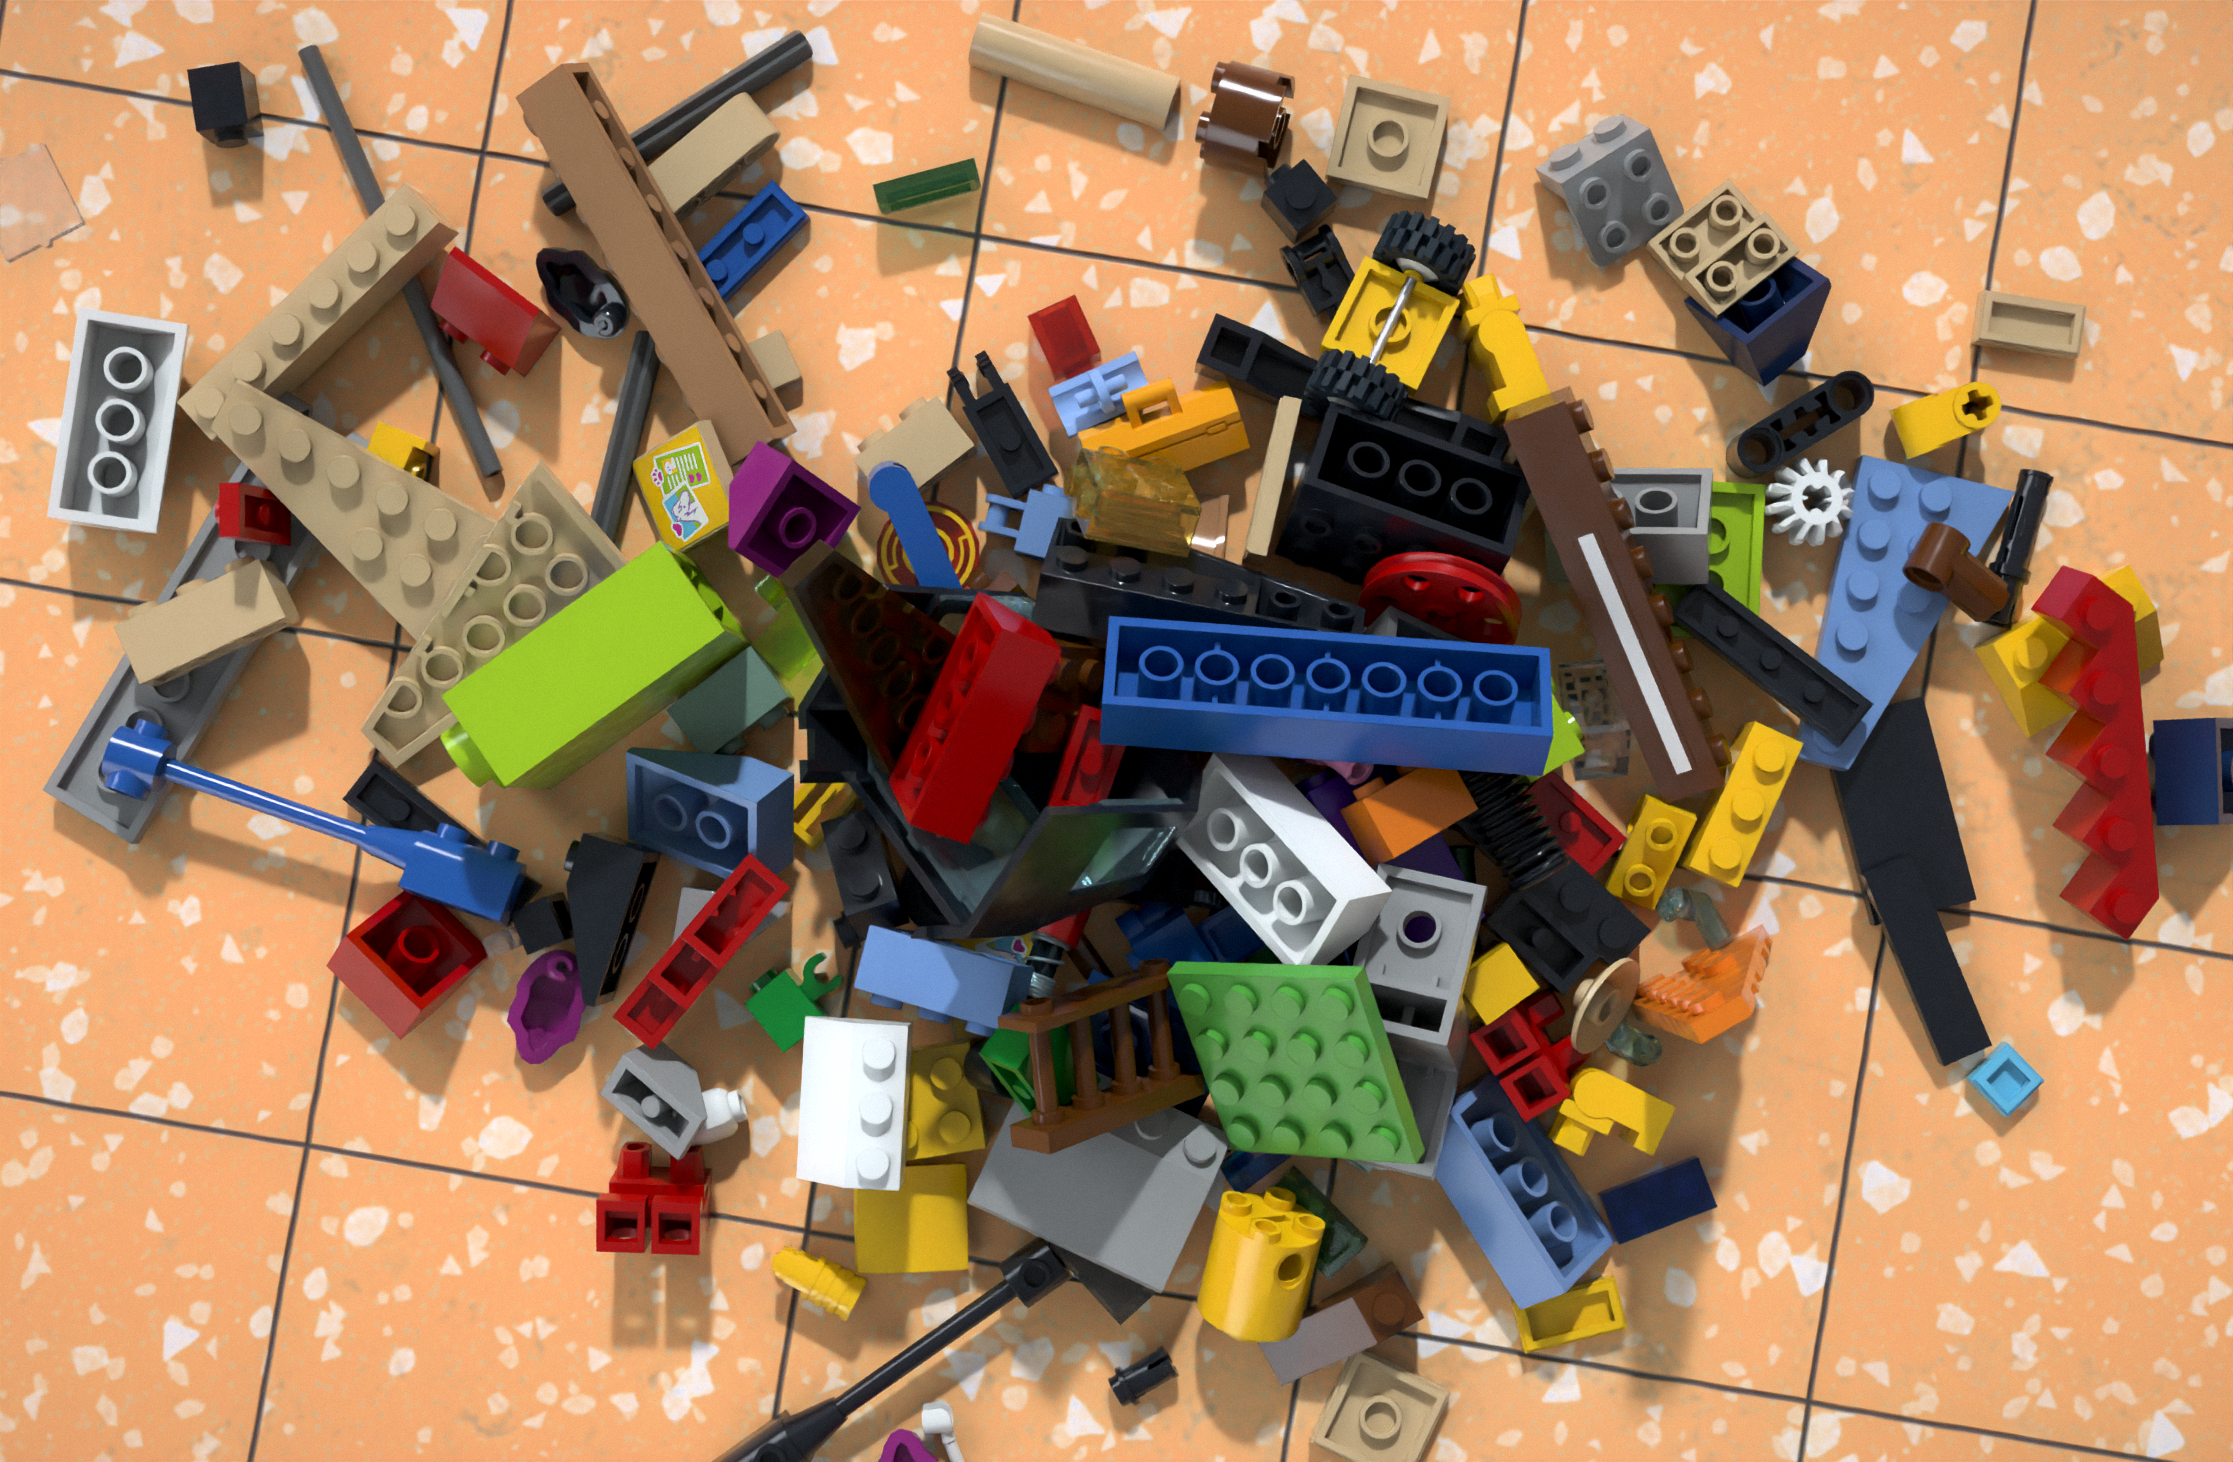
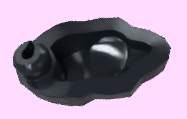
(583, 292)

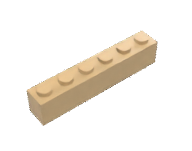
(327, 304)

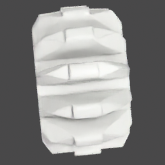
(1827, 505)

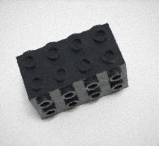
(1396, 491)

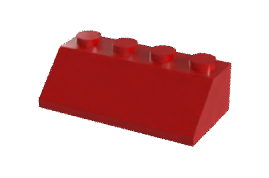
(974, 720)

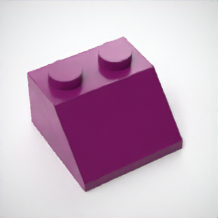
(782, 510)

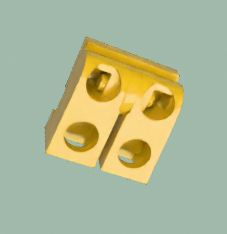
(1599, 1100)

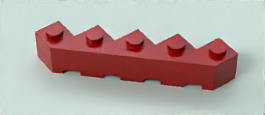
(2103, 750)

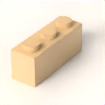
(206, 621)

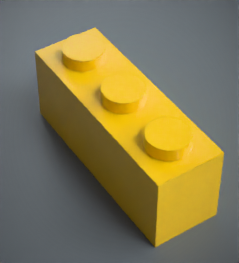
(1742, 807)

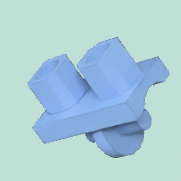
(1095, 395)

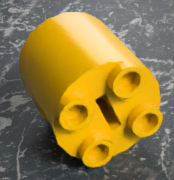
(1259, 1265)

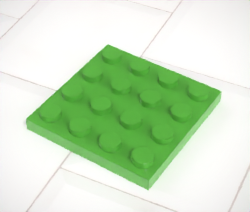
(1297, 1060)

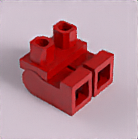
(1529, 1063)
(655, 1204)

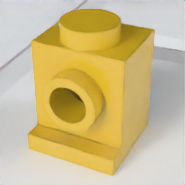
(401, 448)

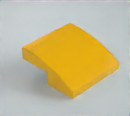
(914, 1227)

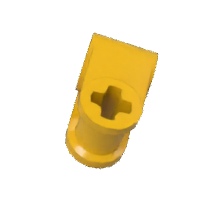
(1940, 417)

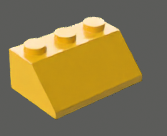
(2025, 651)

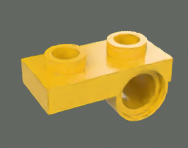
(1650, 851)

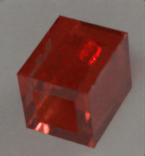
(1065, 339)

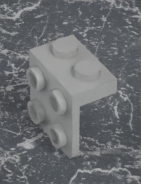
(1613, 187)

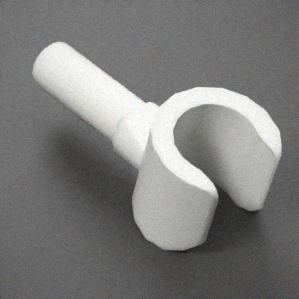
(938, 1419)

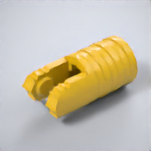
(819, 1280)

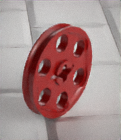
(1441, 598)

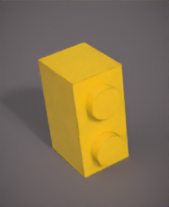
(1495, 982)

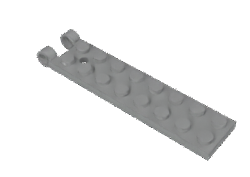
(185, 703)

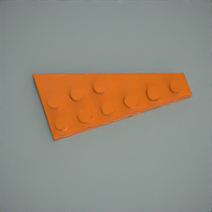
(1709, 992)

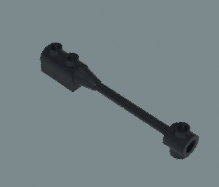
(1028, 1274)

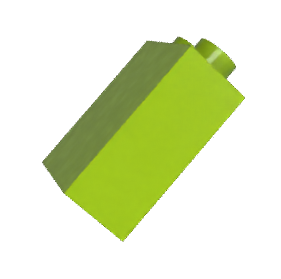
(592, 673)

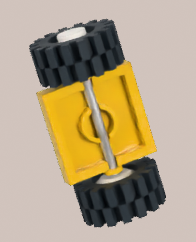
(1392, 318)

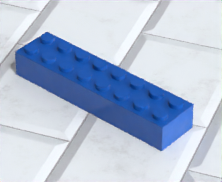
(1327, 696)

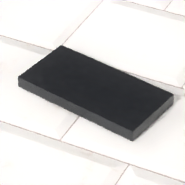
(1900, 805)

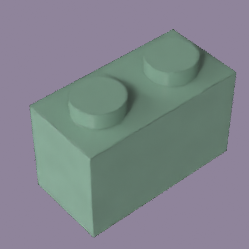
(732, 705)

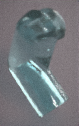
(1634, 1045)

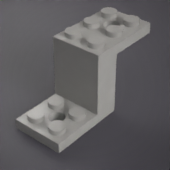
(1422, 994)

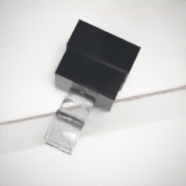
(535, 927)

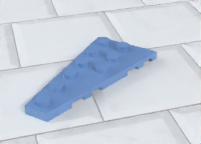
(1872, 611)

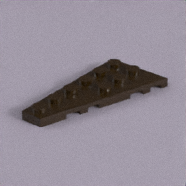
(872, 645)

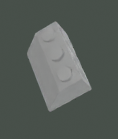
(1670, 520)

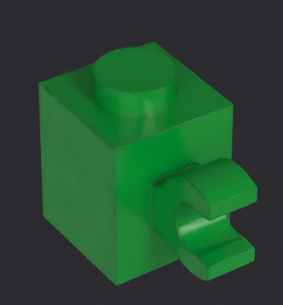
(785, 1000)

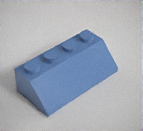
(1518, 1195)

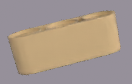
(713, 154)

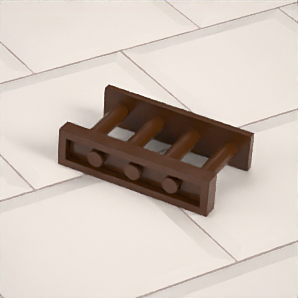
(1129, 1095)

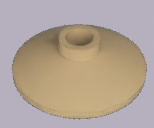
(1603, 1004)

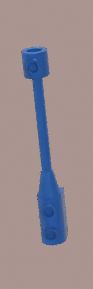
(434, 864)

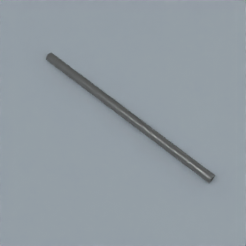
(413, 290)

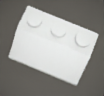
(854, 1102)

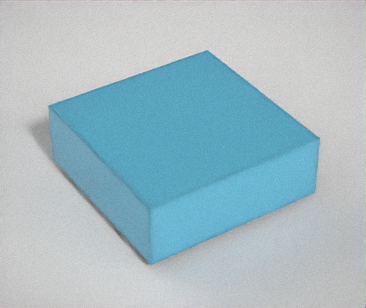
(2005, 1079)

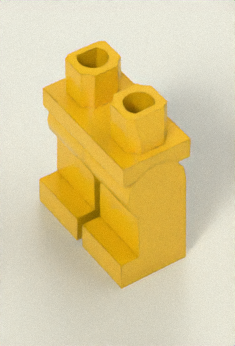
(1499, 347)

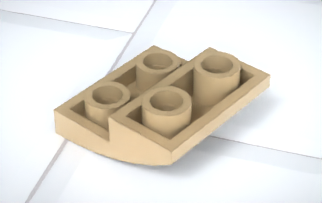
(1721, 248)

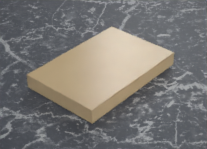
(1271, 480)

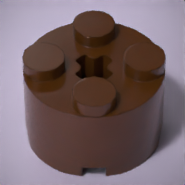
(1246, 119)

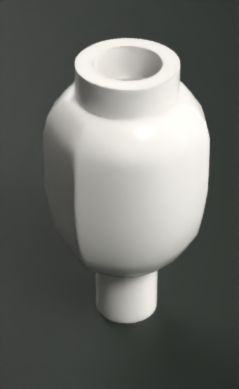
(723, 1112)

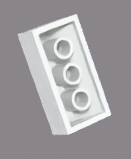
(118, 421)
(1280, 861)

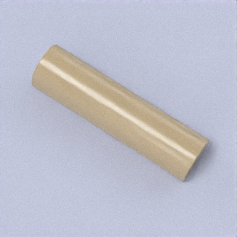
(1073, 70)

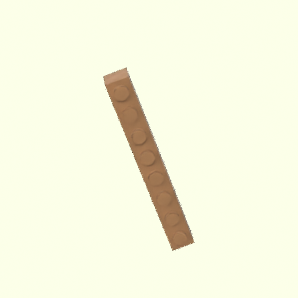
(653, 260)

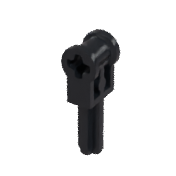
(1322, 279)

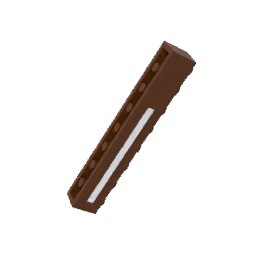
(1617, 593)

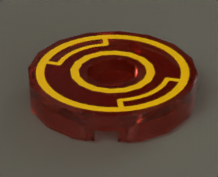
(956, 536)

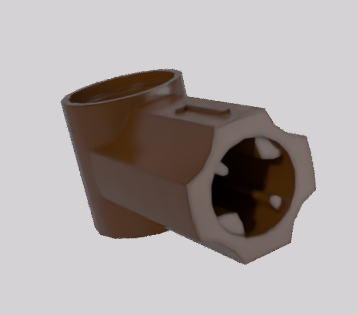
(1946, 567)

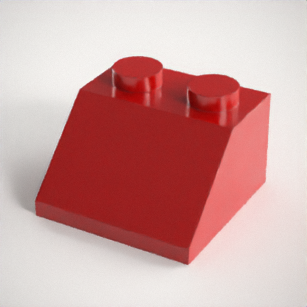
(491, 314)
(407, 960)

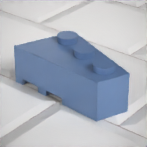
(940, 979)

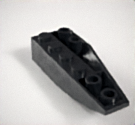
(1095, 579)

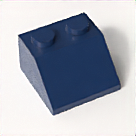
(2192, 771)

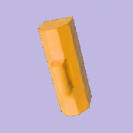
(1187, 430)

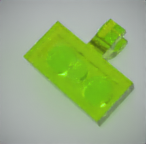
(785, 640)

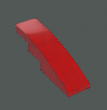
(701, 951)

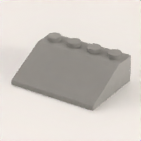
(1111, 1198)

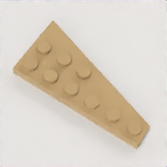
(374, 517)
(523, 574)

